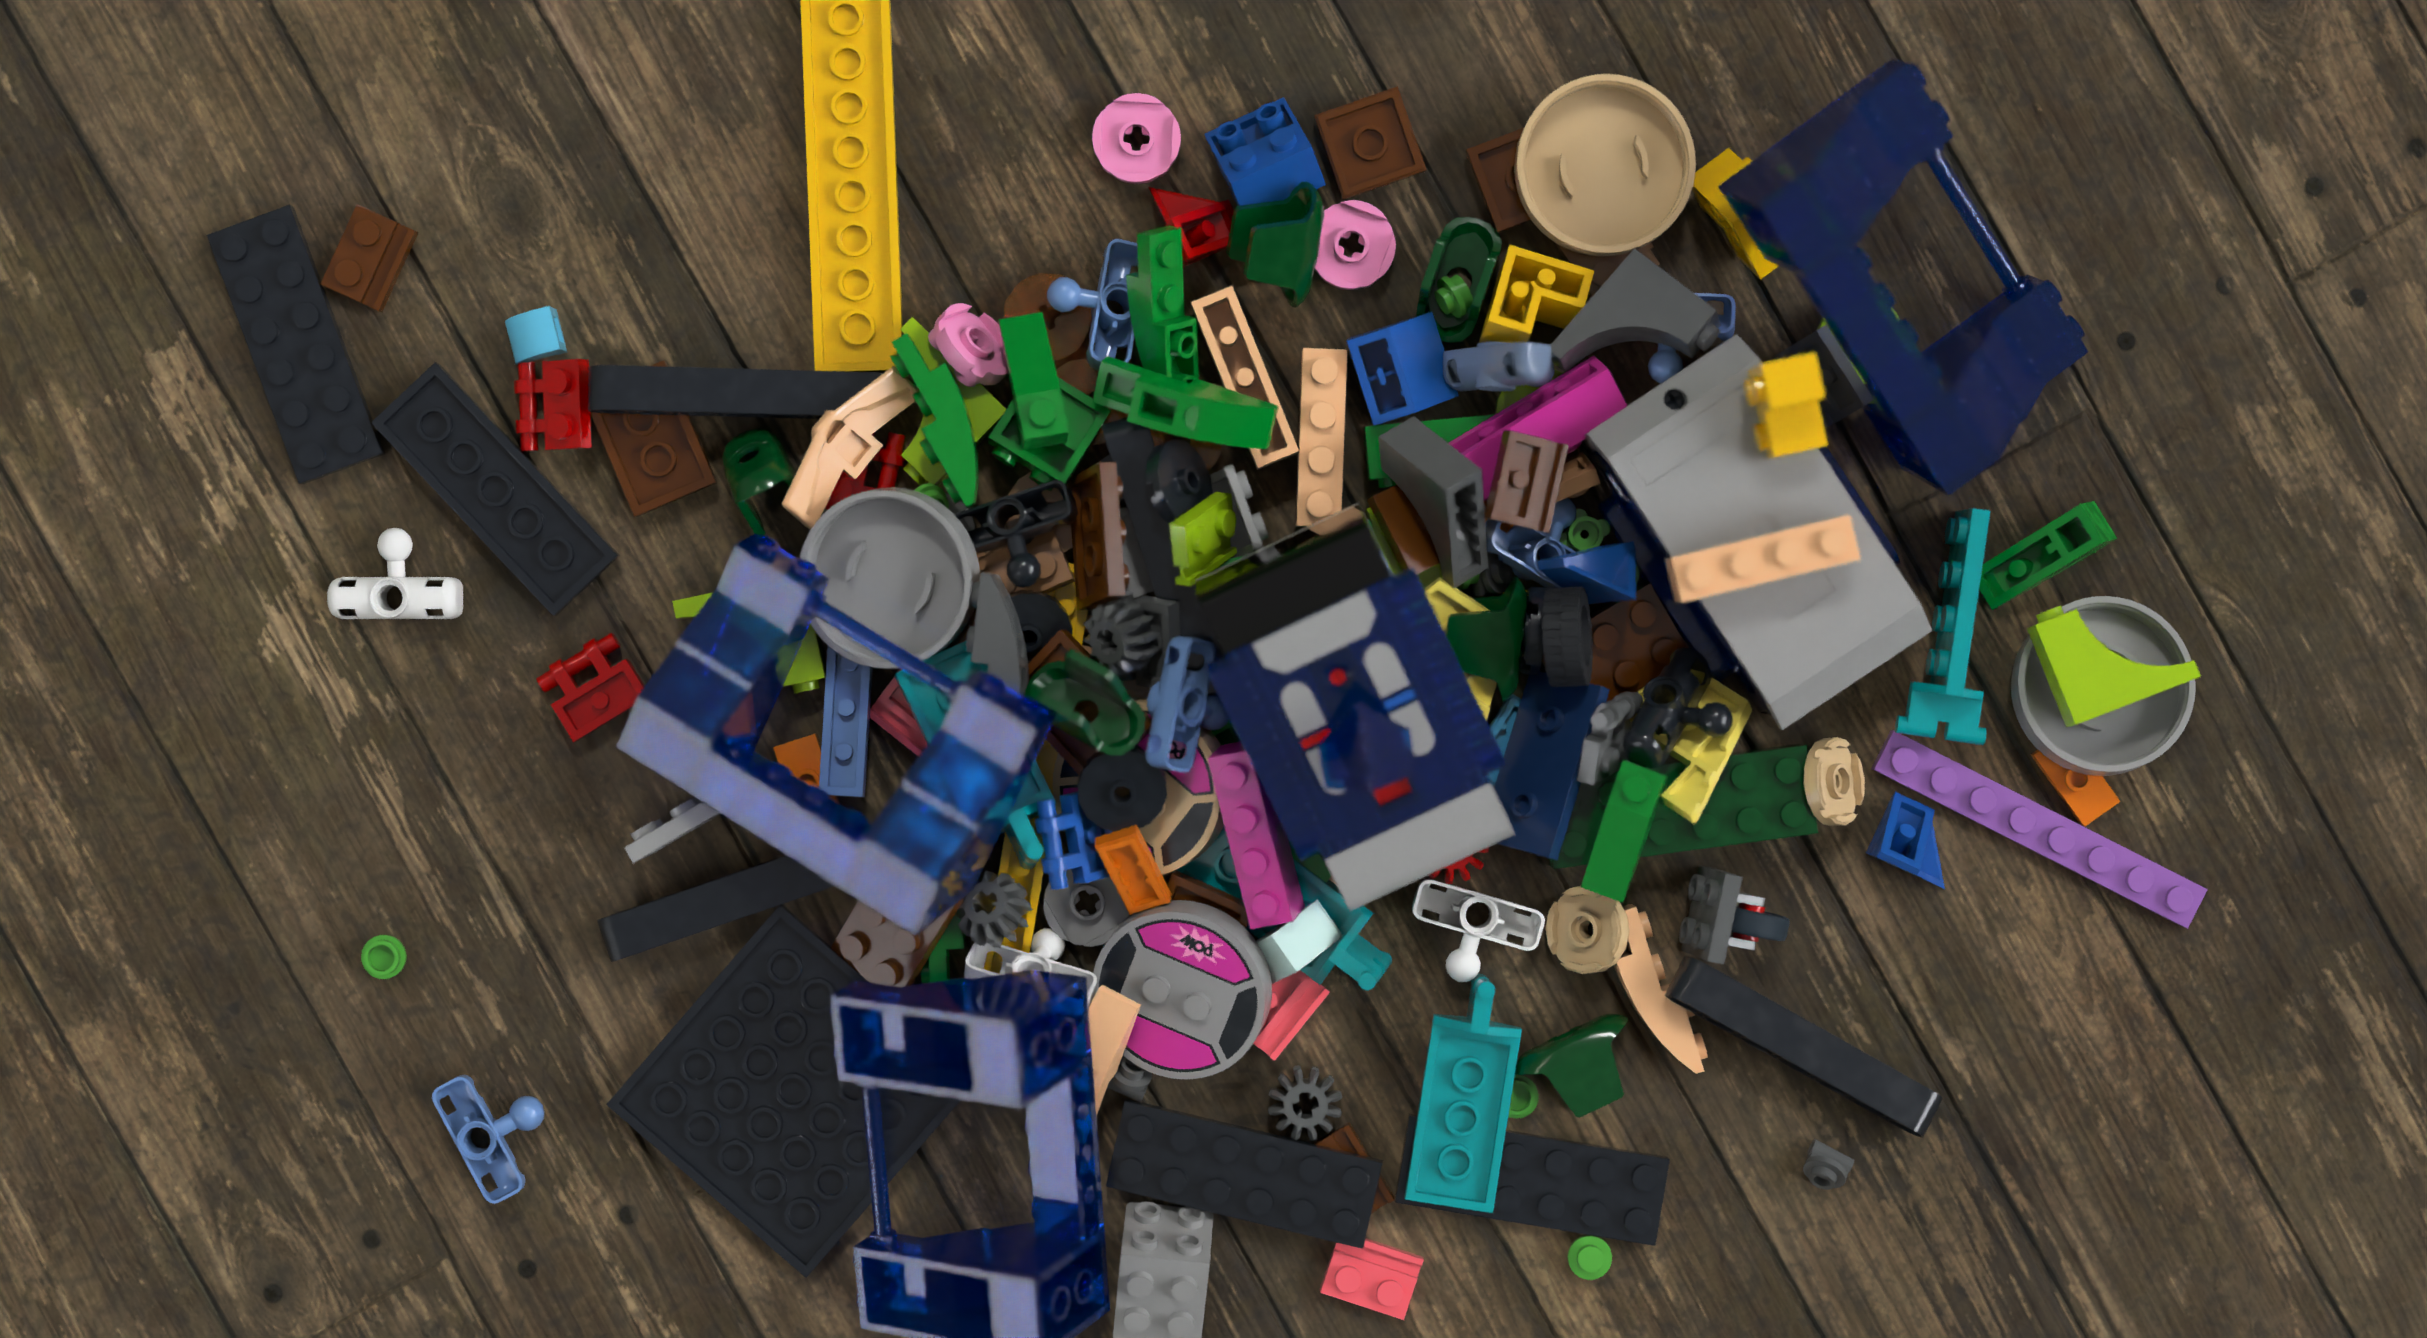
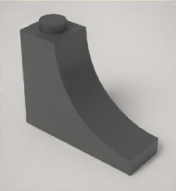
(1638, 305)
(1445, 494)

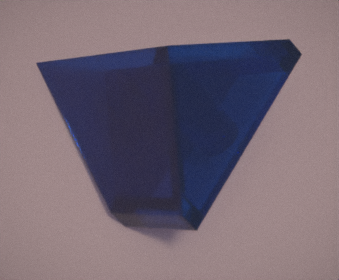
(1366, 752)

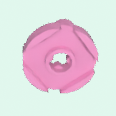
(1118, 120)
(1375, 236)
(970, 345)

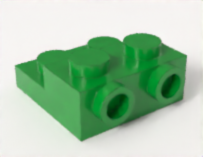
(1058, 460)

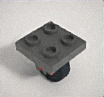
(1716, 915)

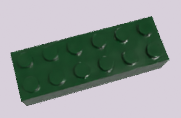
(1753, 801)

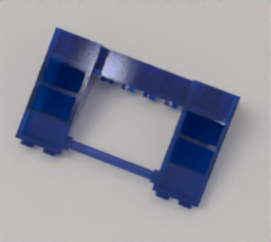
(1814, 199)
(715, 695)
(1001, 1044)

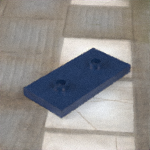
(1544, 762)

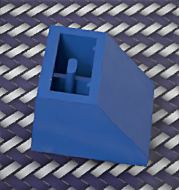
(1264, 154)
(1401, 368)

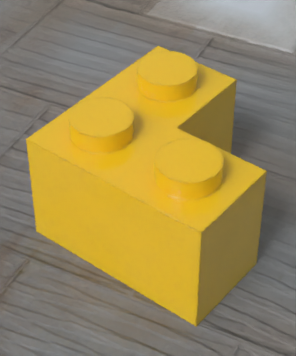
(1715, 205)
(1532, 290)
(1787, 405)

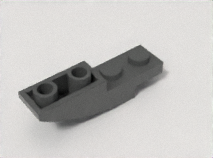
(998, 633)

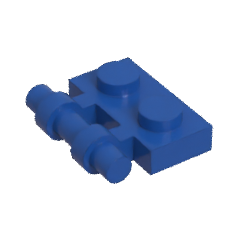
(1080, 836)

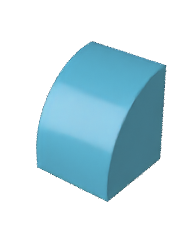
(535, 334)

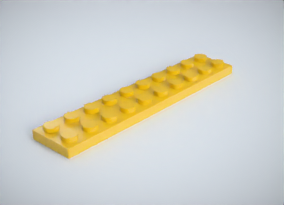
(851, 183)

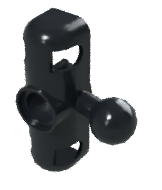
(1034, 520)
(1672, 705)

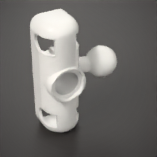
(370, 593)
(1452, 906)
(1045, 949)

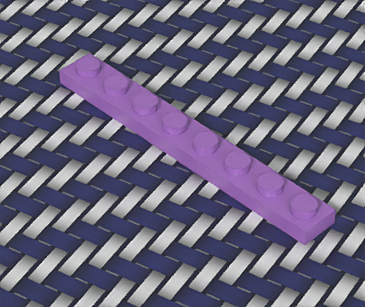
(2039, 829)

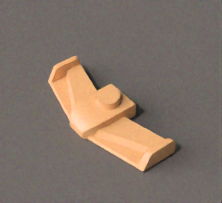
(845, 443)

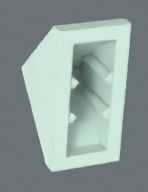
(1298, 942)

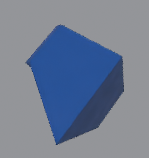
(1603, 571)
(1908, 839)

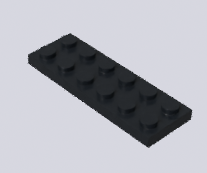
(295, 344)
(495, 489)
(1244, 1173)
(1568, 1187)

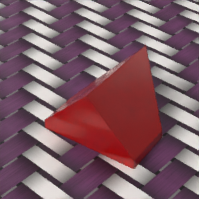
(1202, 221)

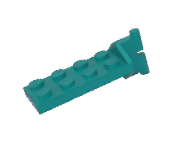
(1947, 664)
(929, 711)
(1349, 953)
(1464, 1106)

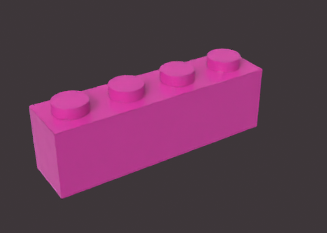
(1554, 412)
(1255, 840)

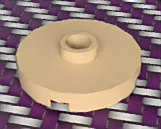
(1833, 781)
(1569, 934)

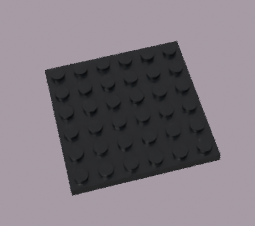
(755, 1102)

